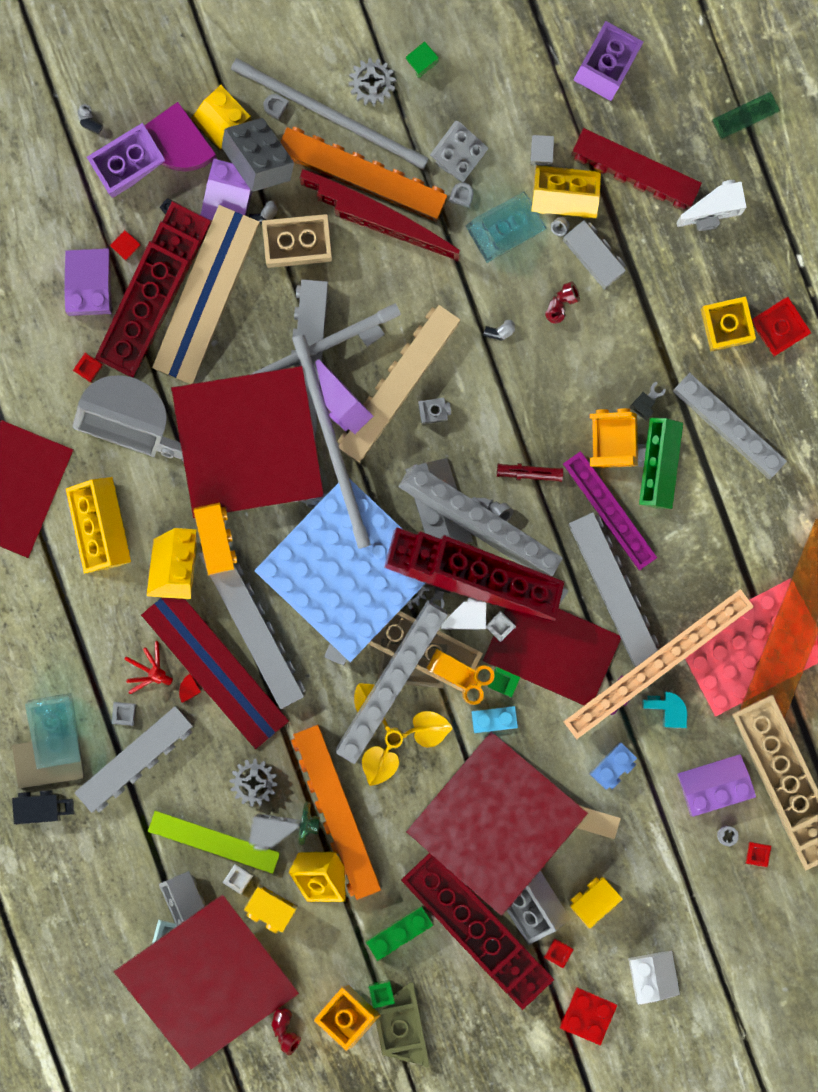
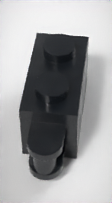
(39, 808)

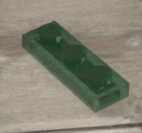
(745, 115)

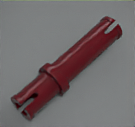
(529, 472)

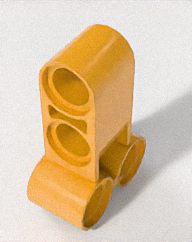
(459, 674)

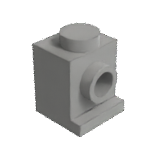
(428, 417)

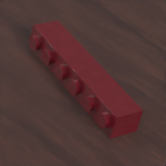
(636, 169)

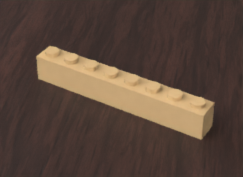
(401, 381)

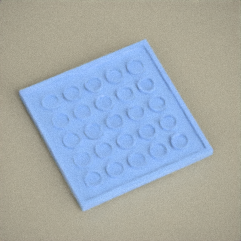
(332, 581)

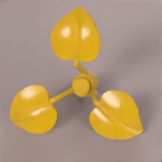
(380, 764)

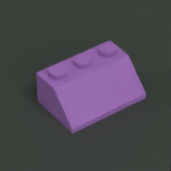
(716, 785)

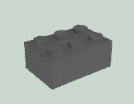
(257, 154)

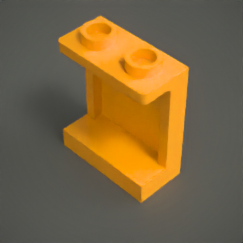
(614, 439)

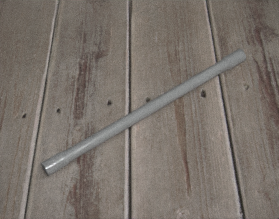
(251, 73)
(380, 317)
(359, 529)

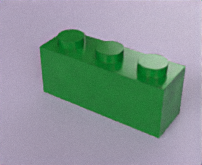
(399, 933)

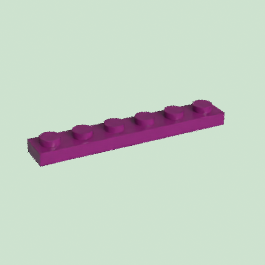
(609, 511)

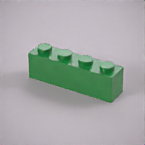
(661, 463)

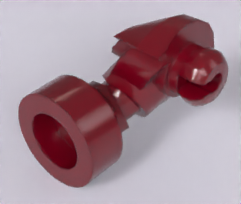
(556, 309)
(288, 1041)

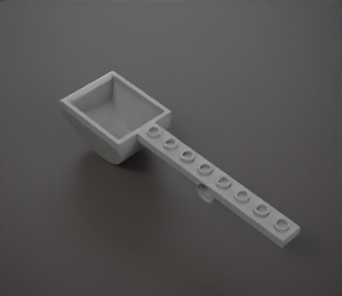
(132, 417)

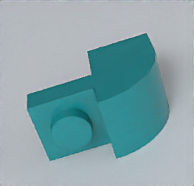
(673, 709)

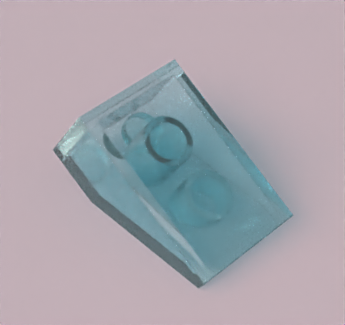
(505, 227)
(53, 730)

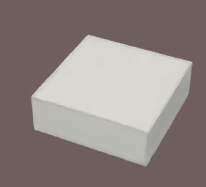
(500, 626)
(238, 879)

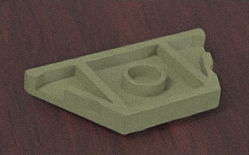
(401, 1028)

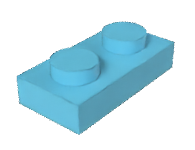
(494, 719)

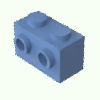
(613, 766)

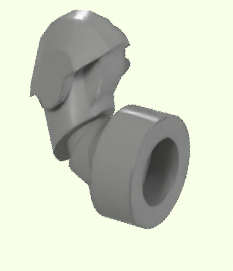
(502, 510)

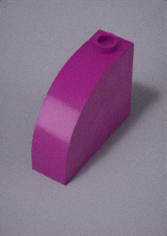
(179, 140)

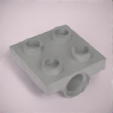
(458, 151)

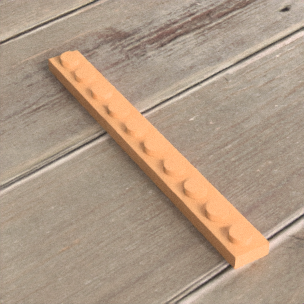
(658, 664)

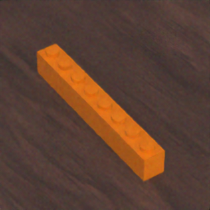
(364, 175)
(337, 812)

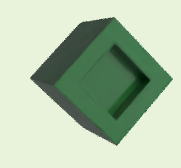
(422, 59)
(504, 682)
(381, 994)

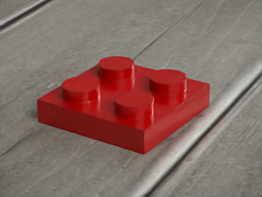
(780, 326)
(588, 1016)

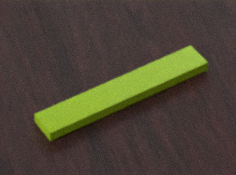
(213, 841)

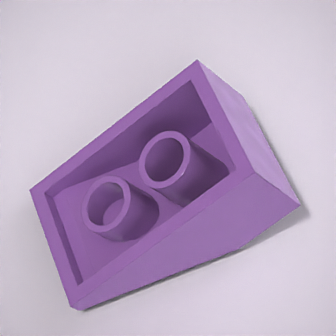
(608, 61)
(126, 160)
(226, 189)
(87, 282)
(344, 406)

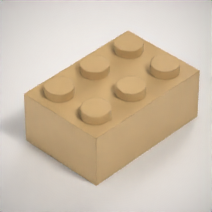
(297, 241)

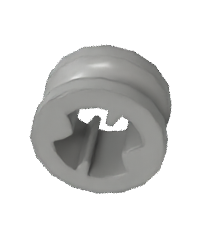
(734, 837)

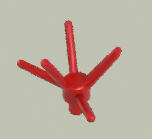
(155, 674)

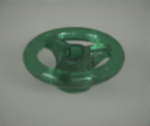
(308, 824)

